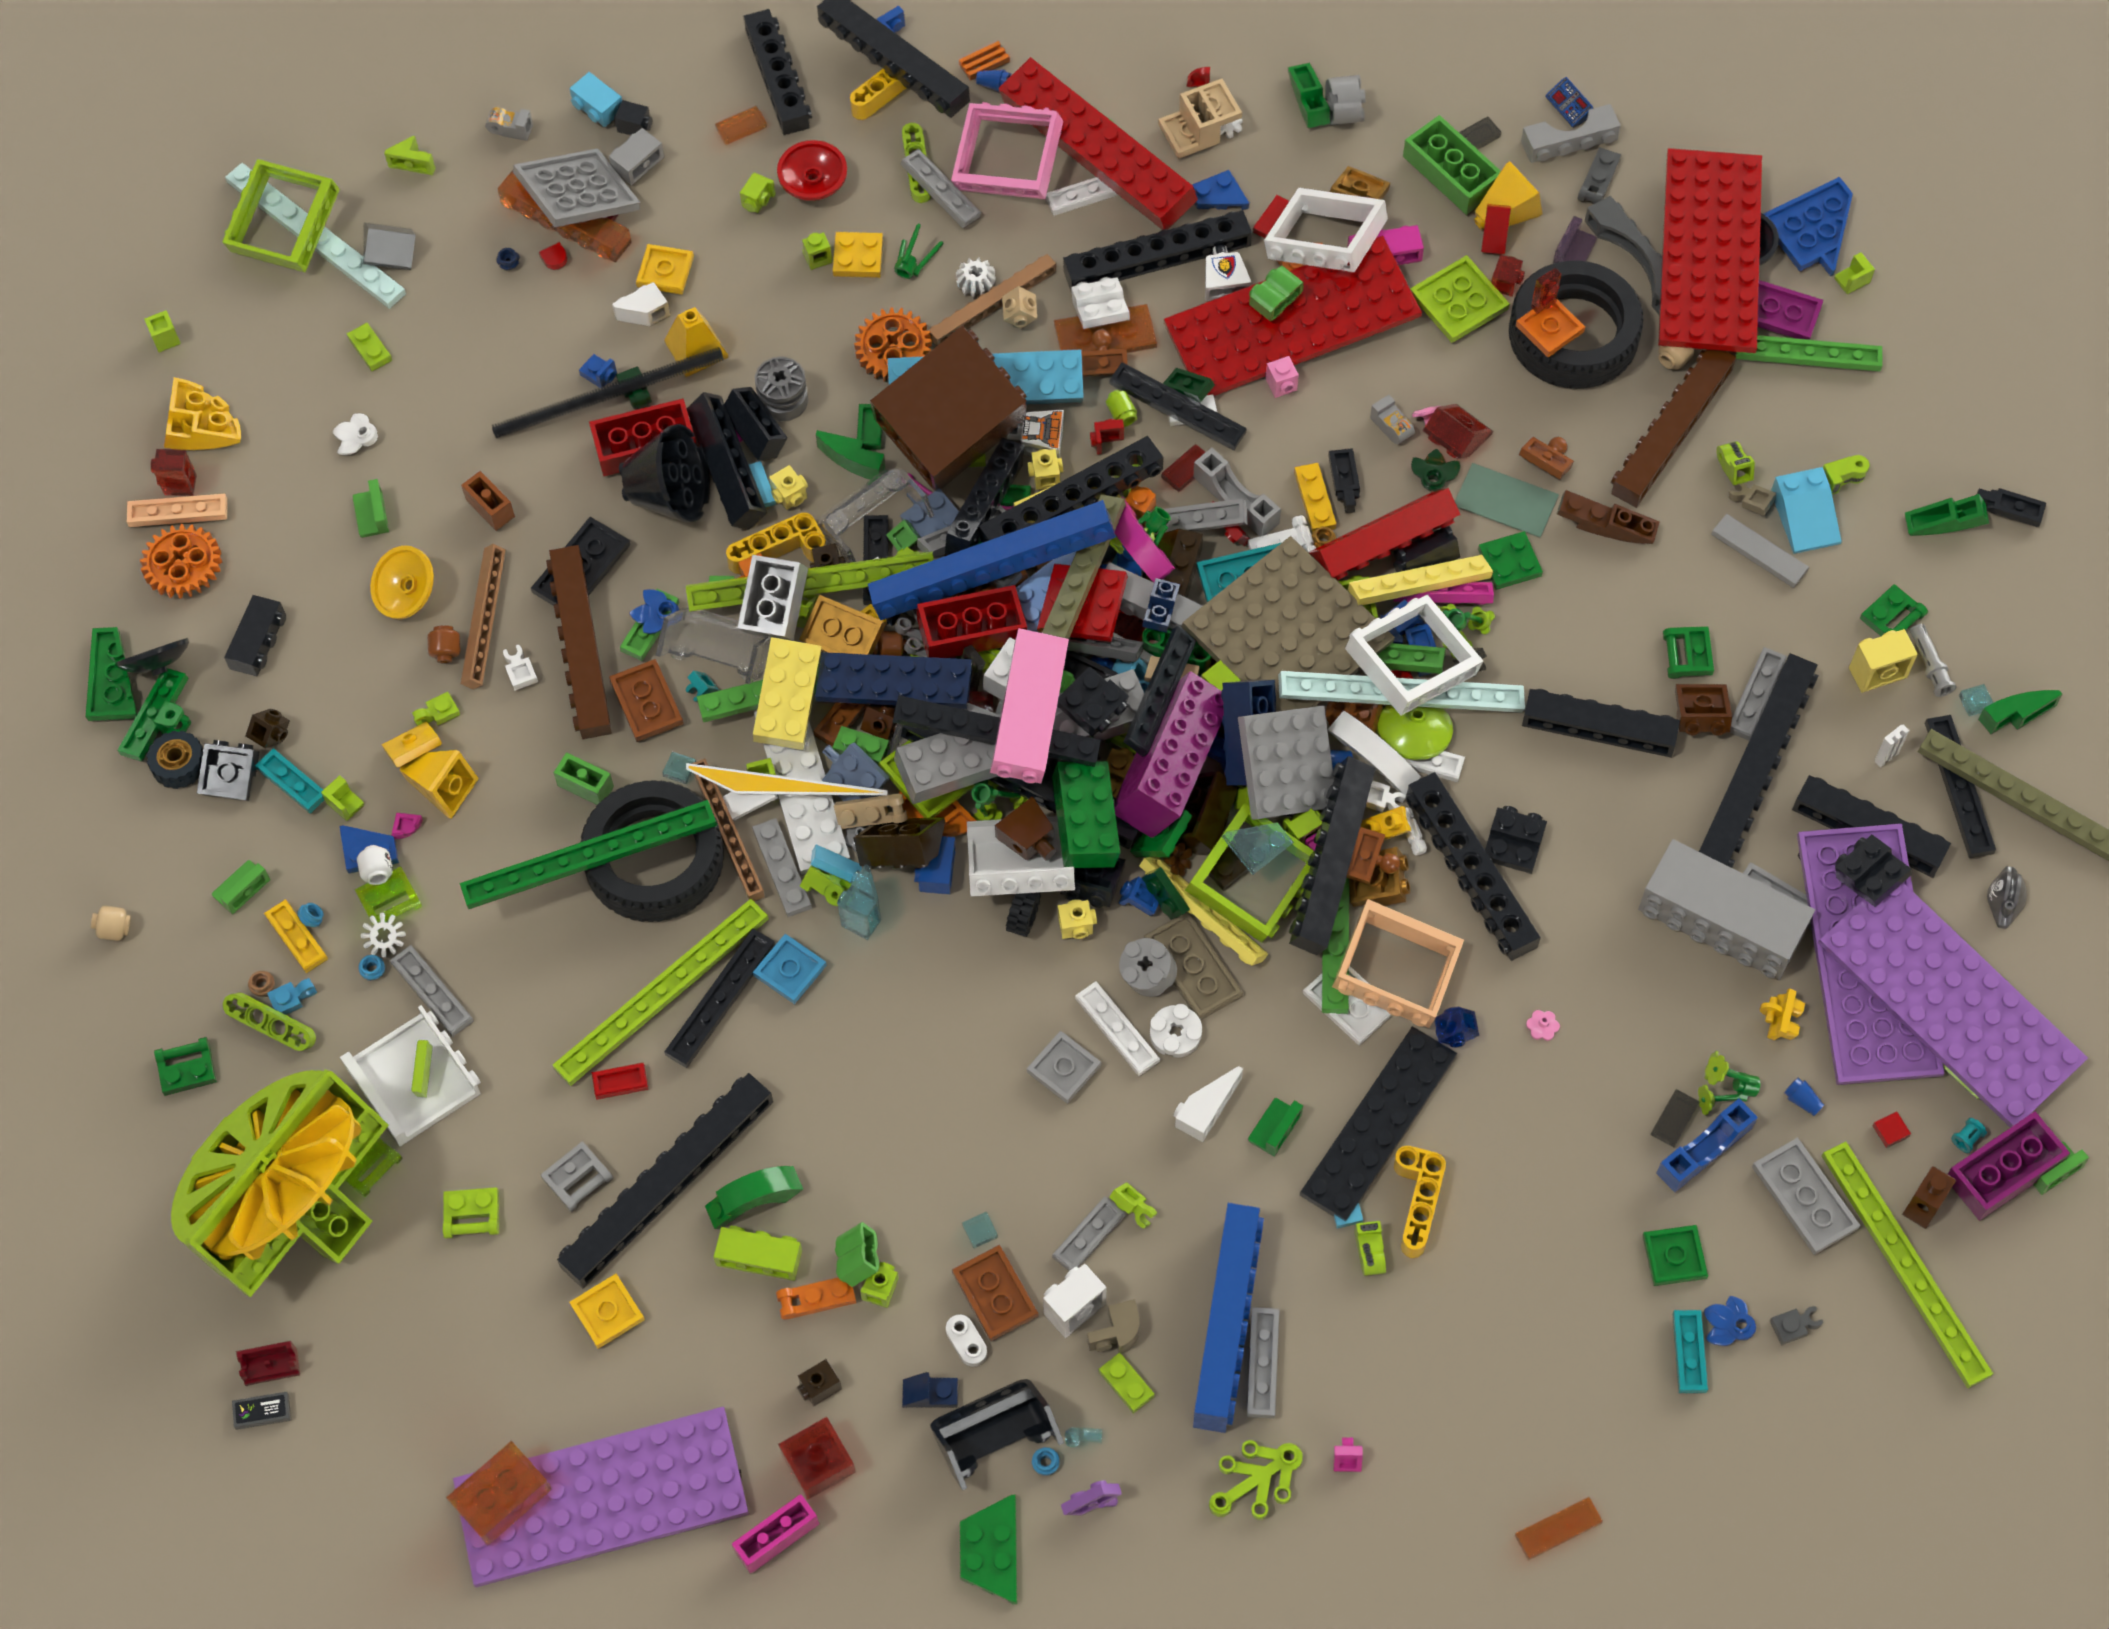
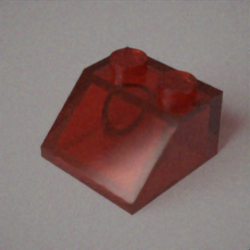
(1456, 431)

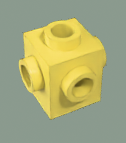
(1045, 468)
(788, 487)
(1076, 919)

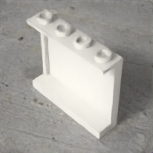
(1001, 871)
(386, 1077)

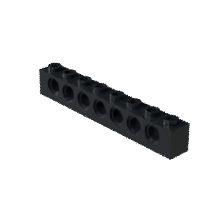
(1173, 248)
(1078, 486)
(1431, 790)

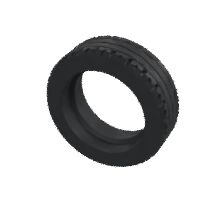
(1582, 368)
(666, 899)

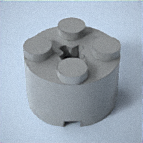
(1345, 99)
(1139, 955)

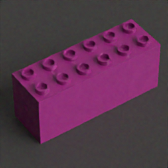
(1163, 779)

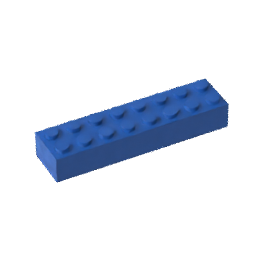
(1226, 1325)

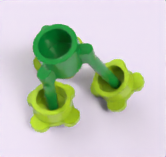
(1477, 619)

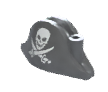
(2007, 896)

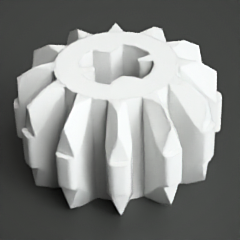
(975, 277)
(391, 936)

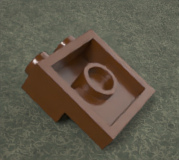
(1703, 708)

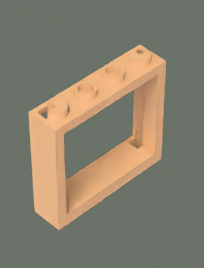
(1415, 932)

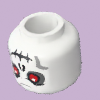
(374, 865)

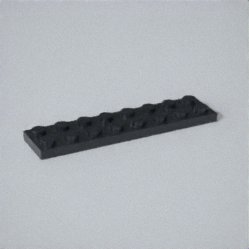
(1378, 1124)

